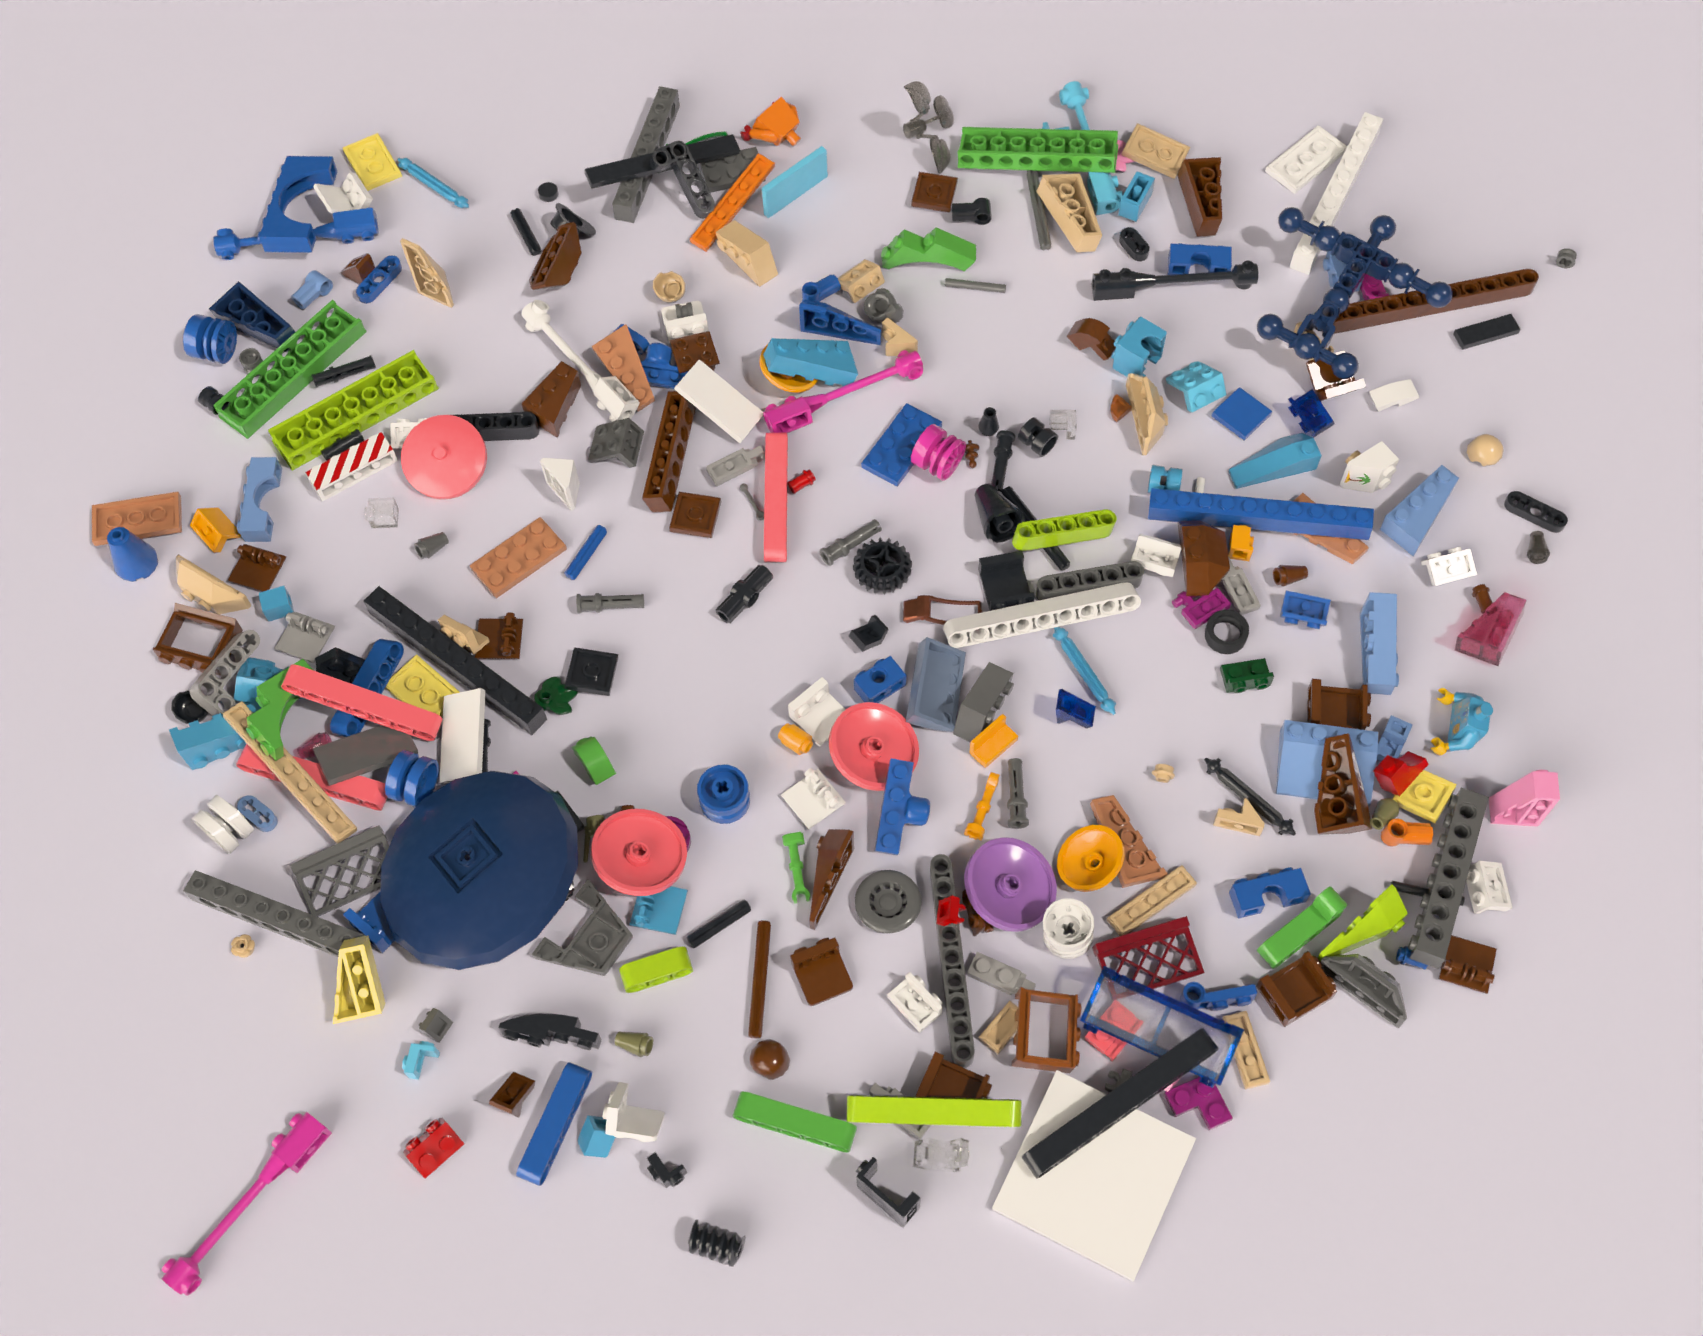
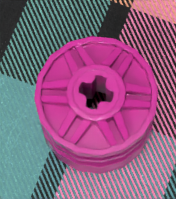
(938, 452)

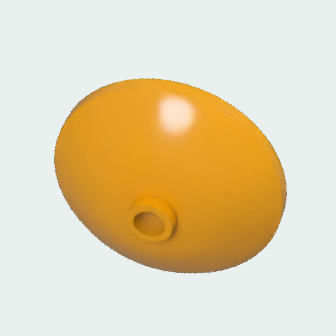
(785, 382)
(1083, 851)

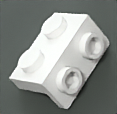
(1156, 554)
(916, 1002)

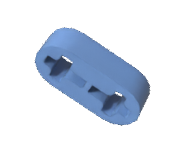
(260, 809)

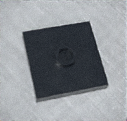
(591, 671)

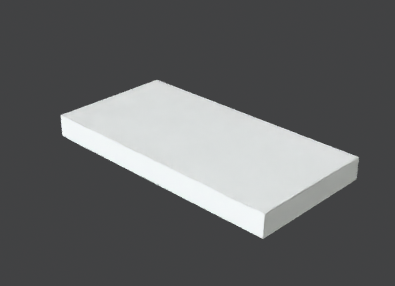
(1306, 159)
(719, 401)
(462, 735)

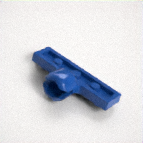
(658, 367)
(899, 807)

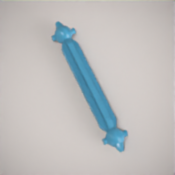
(433, 182)
(1084, 670)

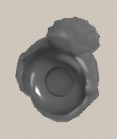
(883, 305)

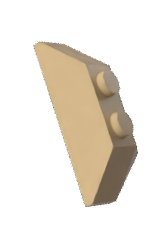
(1146, 410)
(207, 589)

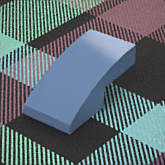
(1393, 738)

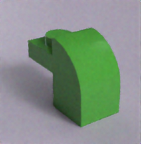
(594, 759)

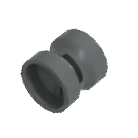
(250, 359)

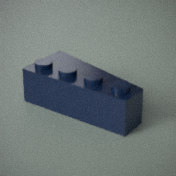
(252, 316)

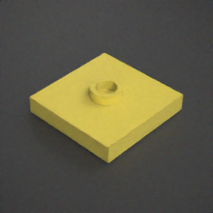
(1426, 796)

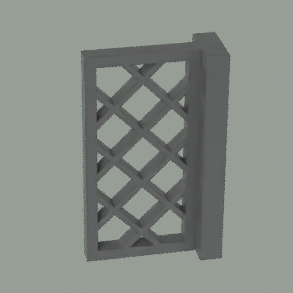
(334, 855)

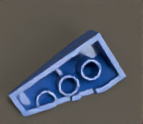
(829, 321)

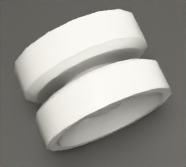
(226, 820)

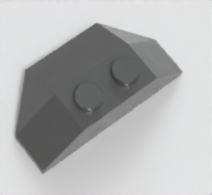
(1368, 984)

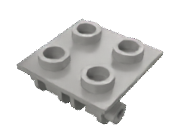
(304, 636)

